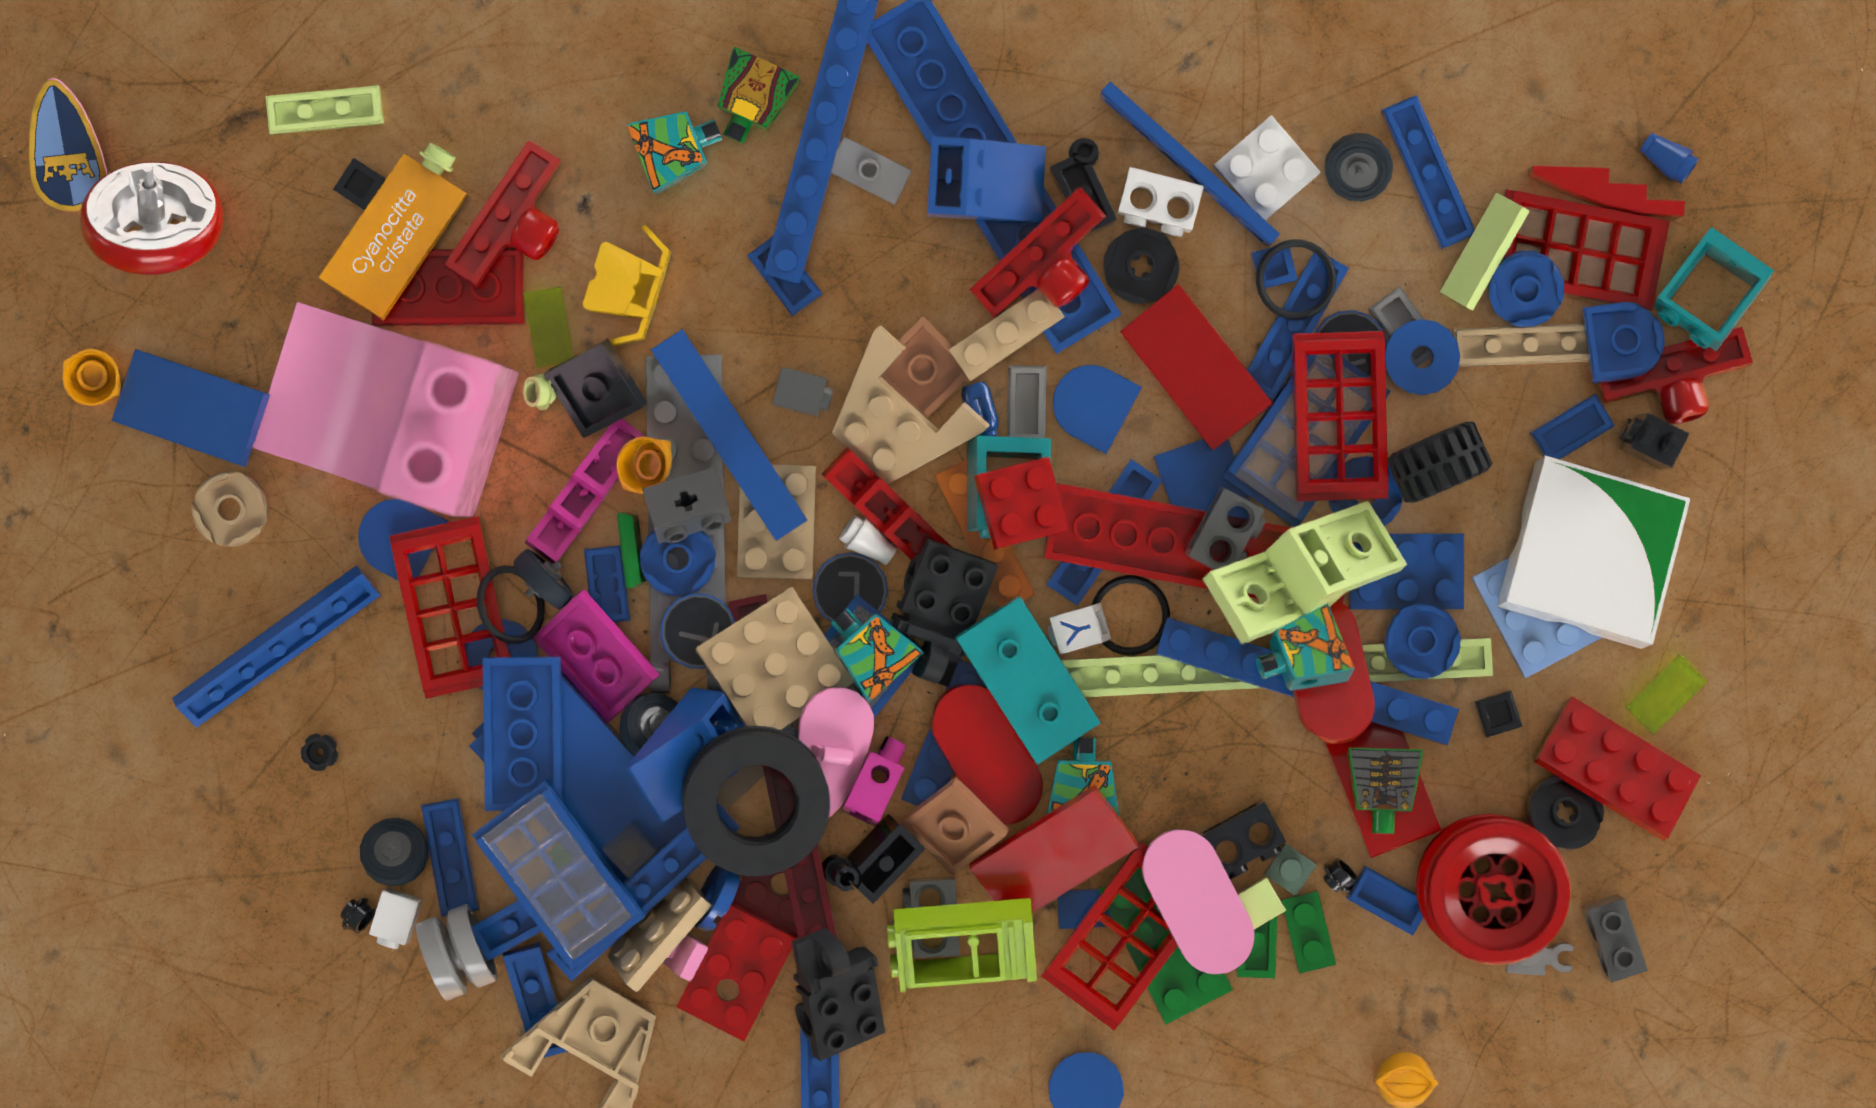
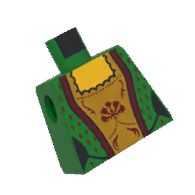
(754, 93)

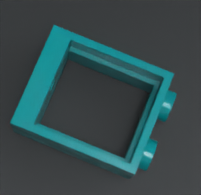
(1731, 258)
(995, 446)

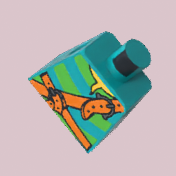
(672, 147)
(872, 652)
(1308, 652)
(1081, 773)

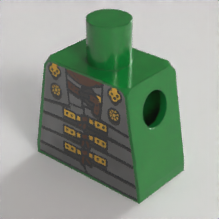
(1384, 782)

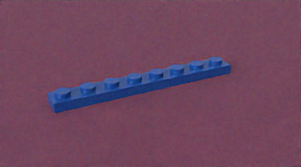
(820, 139)
(1238, 661)

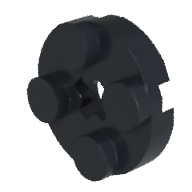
(1160, 256)
(1543, 808)

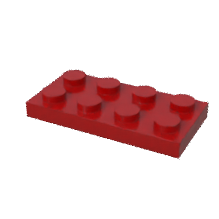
(1617, 768)

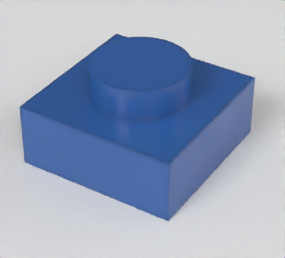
(1279, 269)

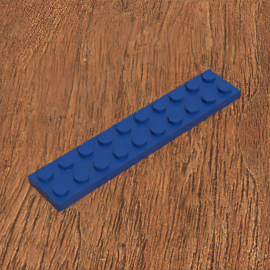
(952, 103)

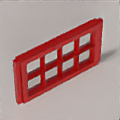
(1341, 487)
(436, 538)
(1083, 992)

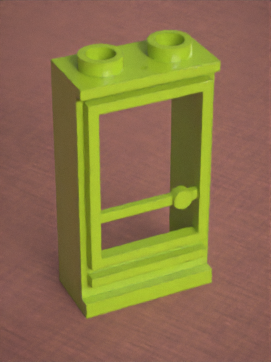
(1007, 918)

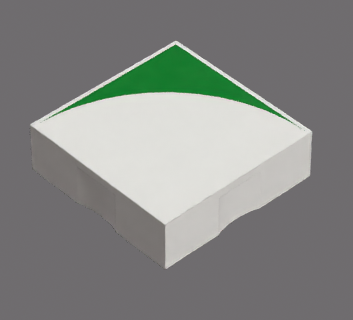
(1594, 552)

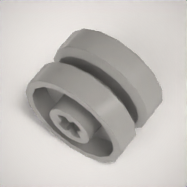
(454, 953)

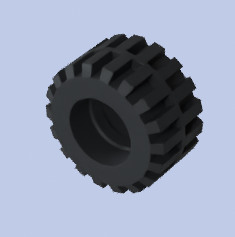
(1439, 462)

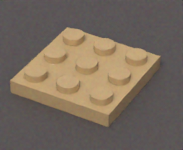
(773, 662)

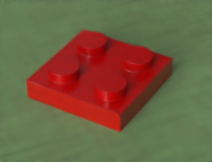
(1021, 503)

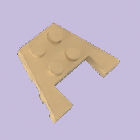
(886, 427)
(596, 1028)

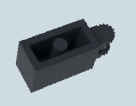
(1652, 440)

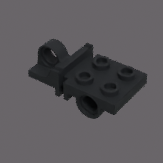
(941, 601)
(837, 994)

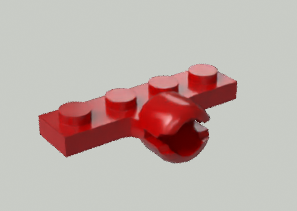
(509, 218)
(1043, 259)
(1680, 376)

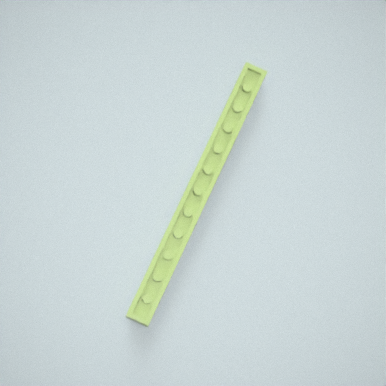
(1162, 675)

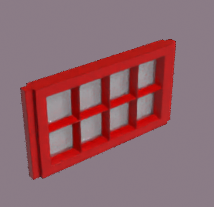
(1597, 249)

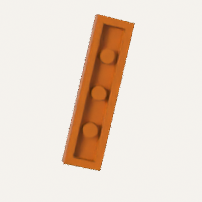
(1009, 577)

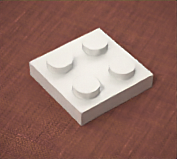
(1267, 168)

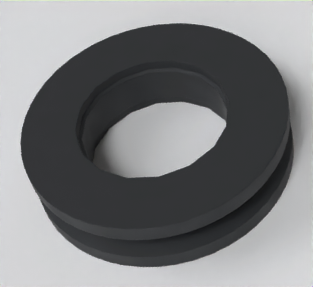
(771, 851)

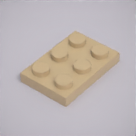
(792, 554)
(658, 934)

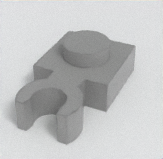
(1537, 963)

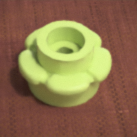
(437, 159)
(538, 392)

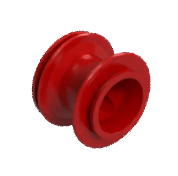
(1451, 861)

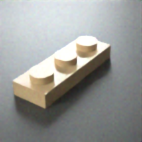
(1005, 334)

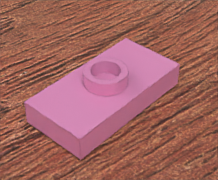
(686, 957)

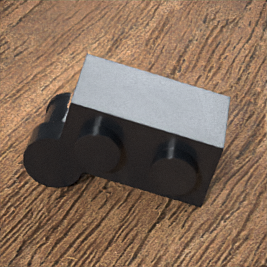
(1079, 173)
(875, 861)

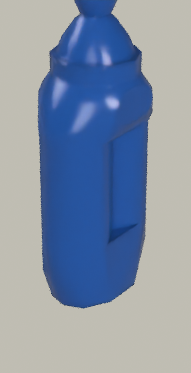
(981, 401)

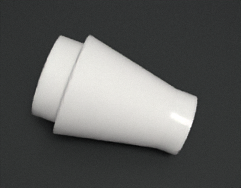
(866, 539)

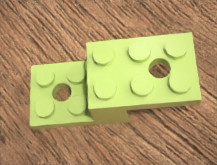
(1304, 571)

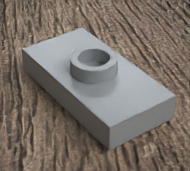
(870, 171)

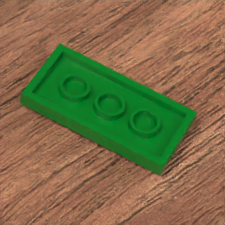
(1178, 984)

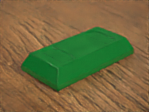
(630, 548)

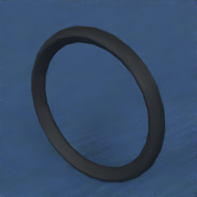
(1331, 279)
(1164, 605)
(486, 621)

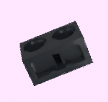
(1237, 829)

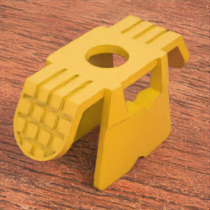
(626, 286)

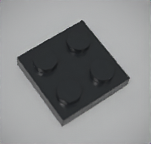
(595, 388)

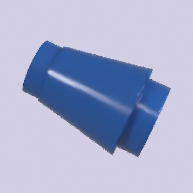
(1669, 157)

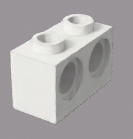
(1161, 190)

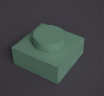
(1290, 869)

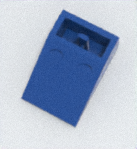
(986, 180)
(666, 756)

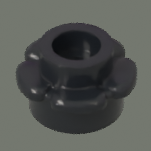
(309, 754)
(1339, 876)
(357, 915)

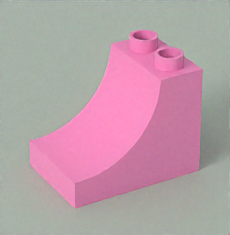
(386, 410)

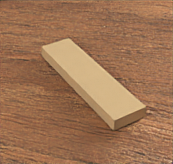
(1521, 345)

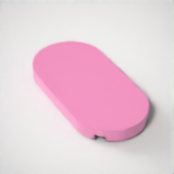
(1198, 901)

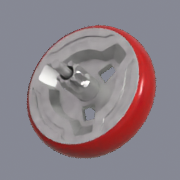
(149, 198)

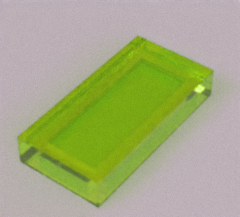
(548, 326)
(1666, 694)

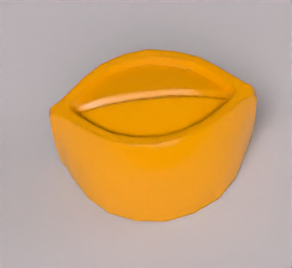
(91, 377)
(644, 463)
(1405, 1080)

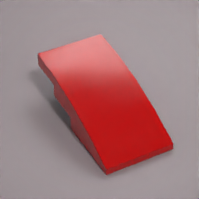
(1408, 824)

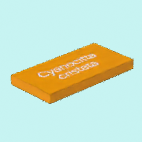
(393, 237)

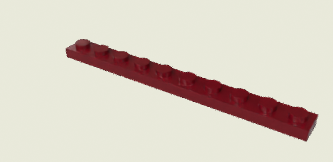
(805, 879)

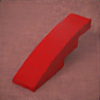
(1593, 187)
(880, 503)

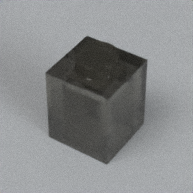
(631, 848)

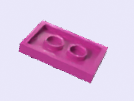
(596, 656)

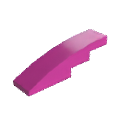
(581, 494)

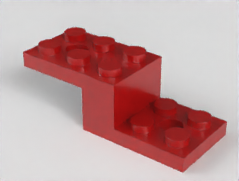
(748, 949)

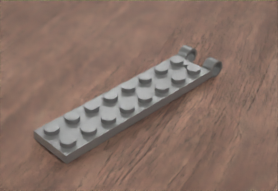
(691, 452)

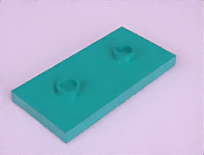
(1027, 679)

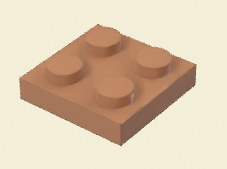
(925, 369)
(954, 826)

